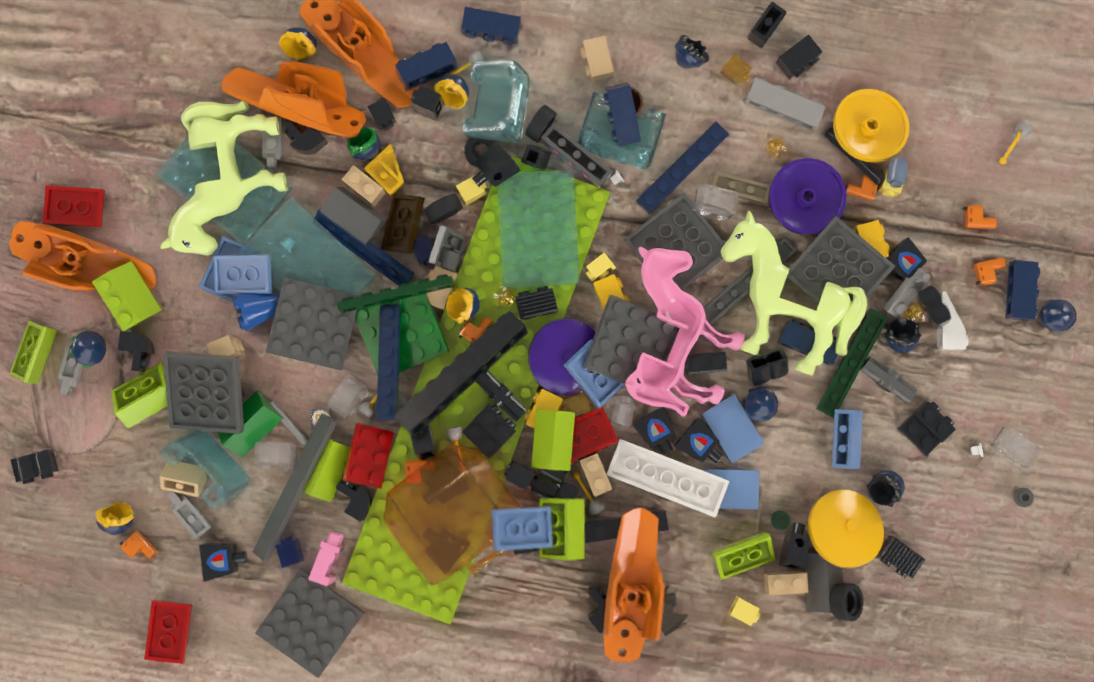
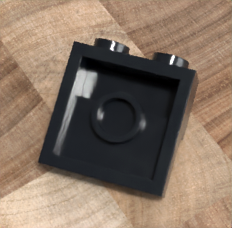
(927, 427)
(489, 430)

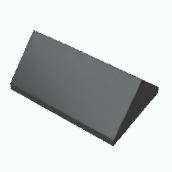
(353, 214)
(821, 580)

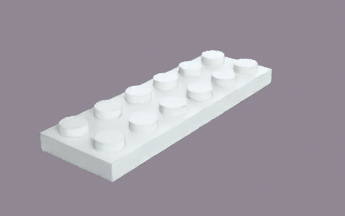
(667, 478)

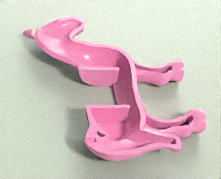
(689, 316)

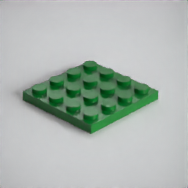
(419, 332)

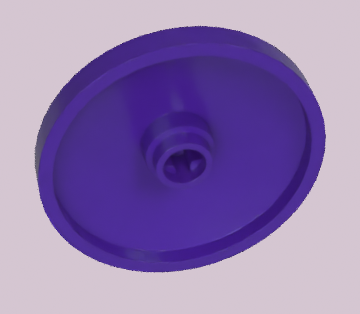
(807, 196)
(552, 349)

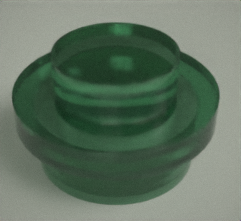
(780, 520)

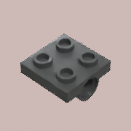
(447, 249)

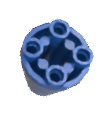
(255, 309)

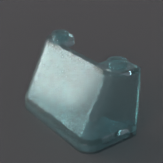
(499, 101)

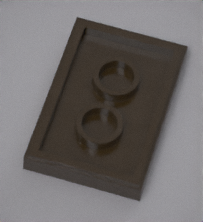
(402, 223)

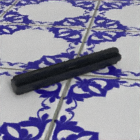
(865, 167)

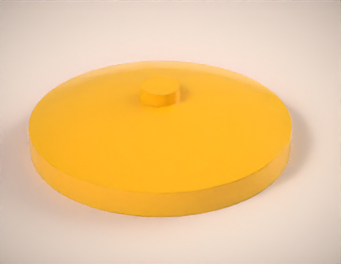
(871, 125)
(845, 528)

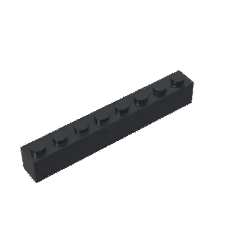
(461, 373)
(606, 529)

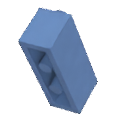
(847, 439)

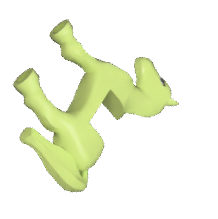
(223, 195)
(766, 286)

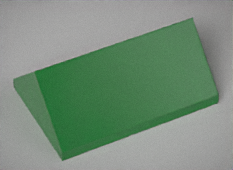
(258, 420)

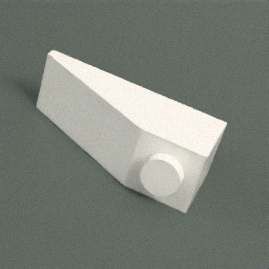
(952, 335)

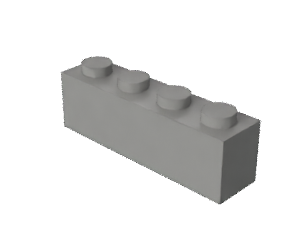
(785, 104)

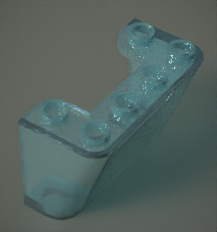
(597, 137)
(216, 463)

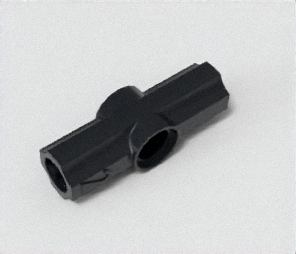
(501, 396)

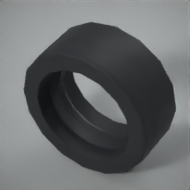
(540, 123)
(443, 208)
(838, 602)

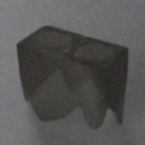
(670, 620)

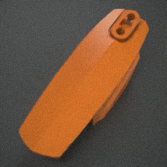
(359, 43)
(300, 94)
(68, 257)
(634, 588)

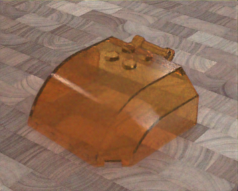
(446, 512)

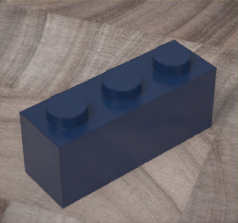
(491, 26)
(426, 66)
(622, 114)
(1022, 290)
(802, 340)

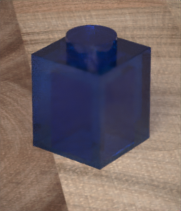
(422, 250)
(289, 552)

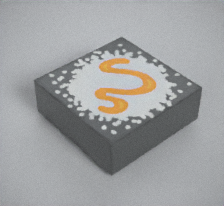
(315, 414)

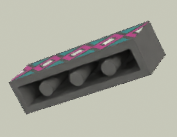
(576, 156)

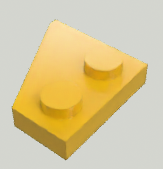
(386, 171)

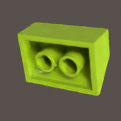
(127, 296)
(140, 396)
(567, 529)

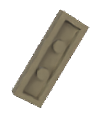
(746, 188)

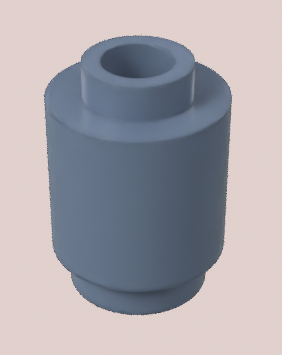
(897, 172)

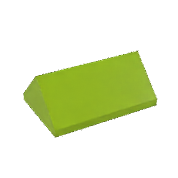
(33, 352)
(553, 440)
(328, 471)
(743, 555)

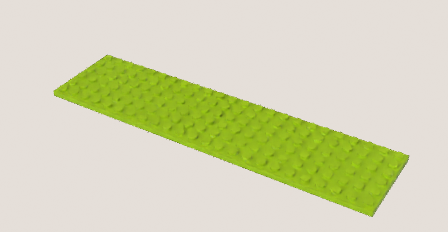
(378, 561)

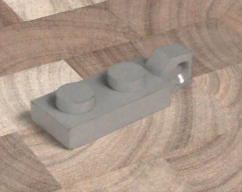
(273, 146)
(906, 293)
(69, 372)
(189, 515)

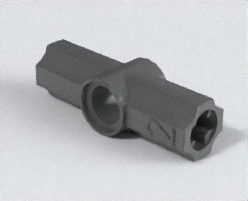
(888, 380)

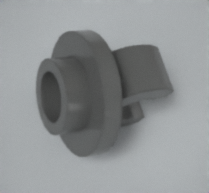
(1023, 497)

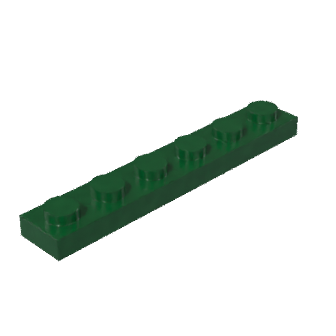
(387, 295)
(852, 363)

